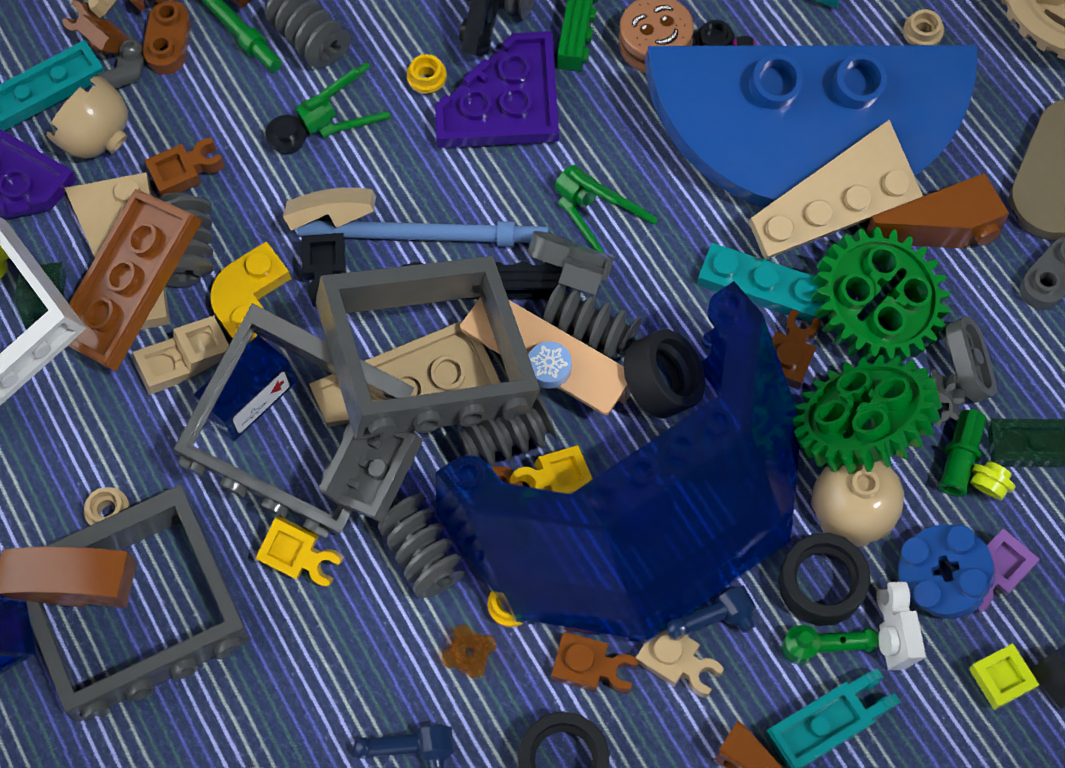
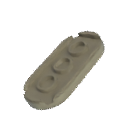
(1040, 181)

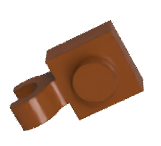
(102, 33)

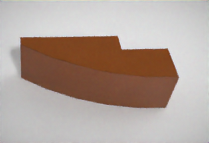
(67, 575)

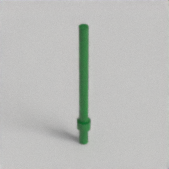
(248, 38)

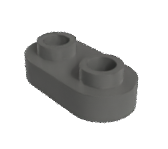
(1050, 268)
(970, 359)

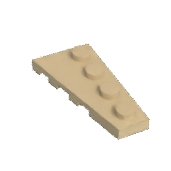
(839, 195)
(98, 209)
(430, 364)

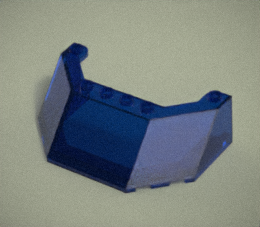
(660, 523)

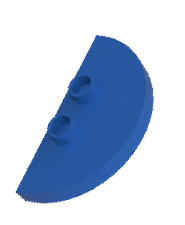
(780, 113)

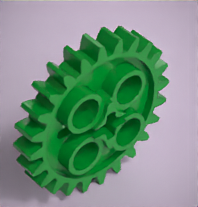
(851, 268)
(867, 414)

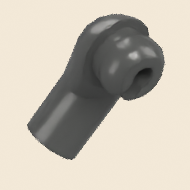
(128, 65)

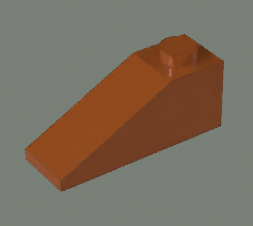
(949, 217)

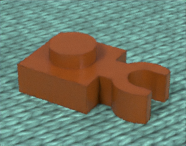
(179, 170)
(584, 662)

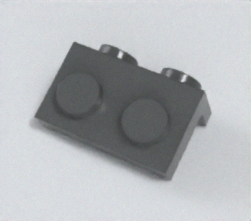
(369, 472)

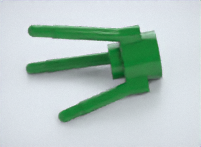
(318, 112)
(581, 189)

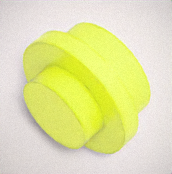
(992, 480)

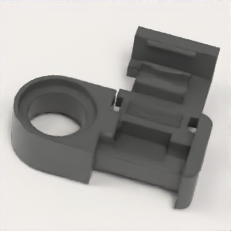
(581, 266)

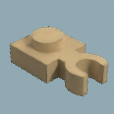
(675, 659)

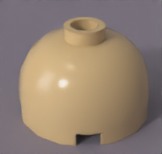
(91, 121)
(858, 504)

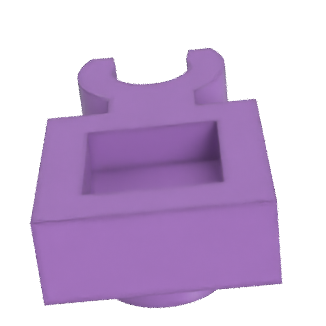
(1011, 564)

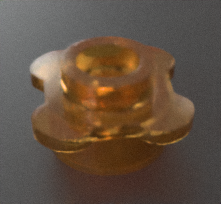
(470, 664)

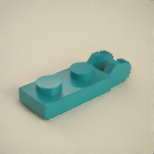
(828, 722)

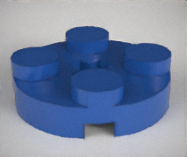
(969, 584)

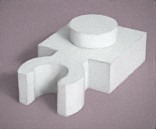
(900, 632)

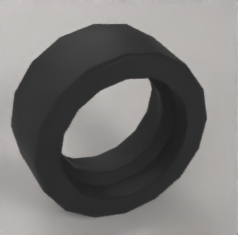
(645, 379)
(844, 552)
(563, 722)

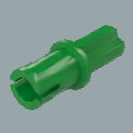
(962, 453)

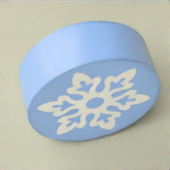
(550, 364)

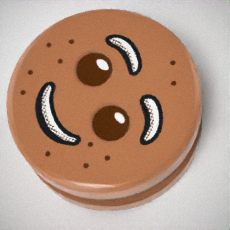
(653, 24)

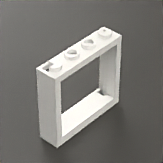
(48, 334)

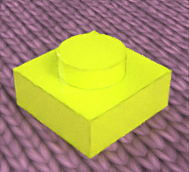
(1003, 676)

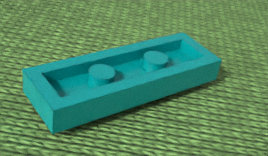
(47, 84)
(761, 280)

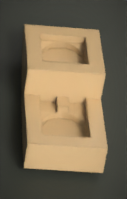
(340, 203)
(182, 357)

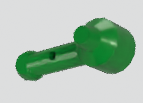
(804, 643)

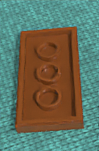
(129, 276)

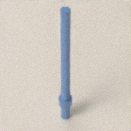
(503, 233)

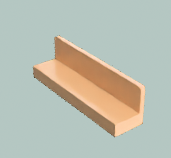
(593, 376)

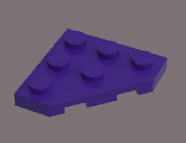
(504, 97)
(29, 179)

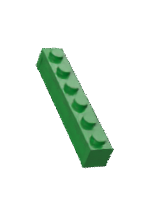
(576, 34)

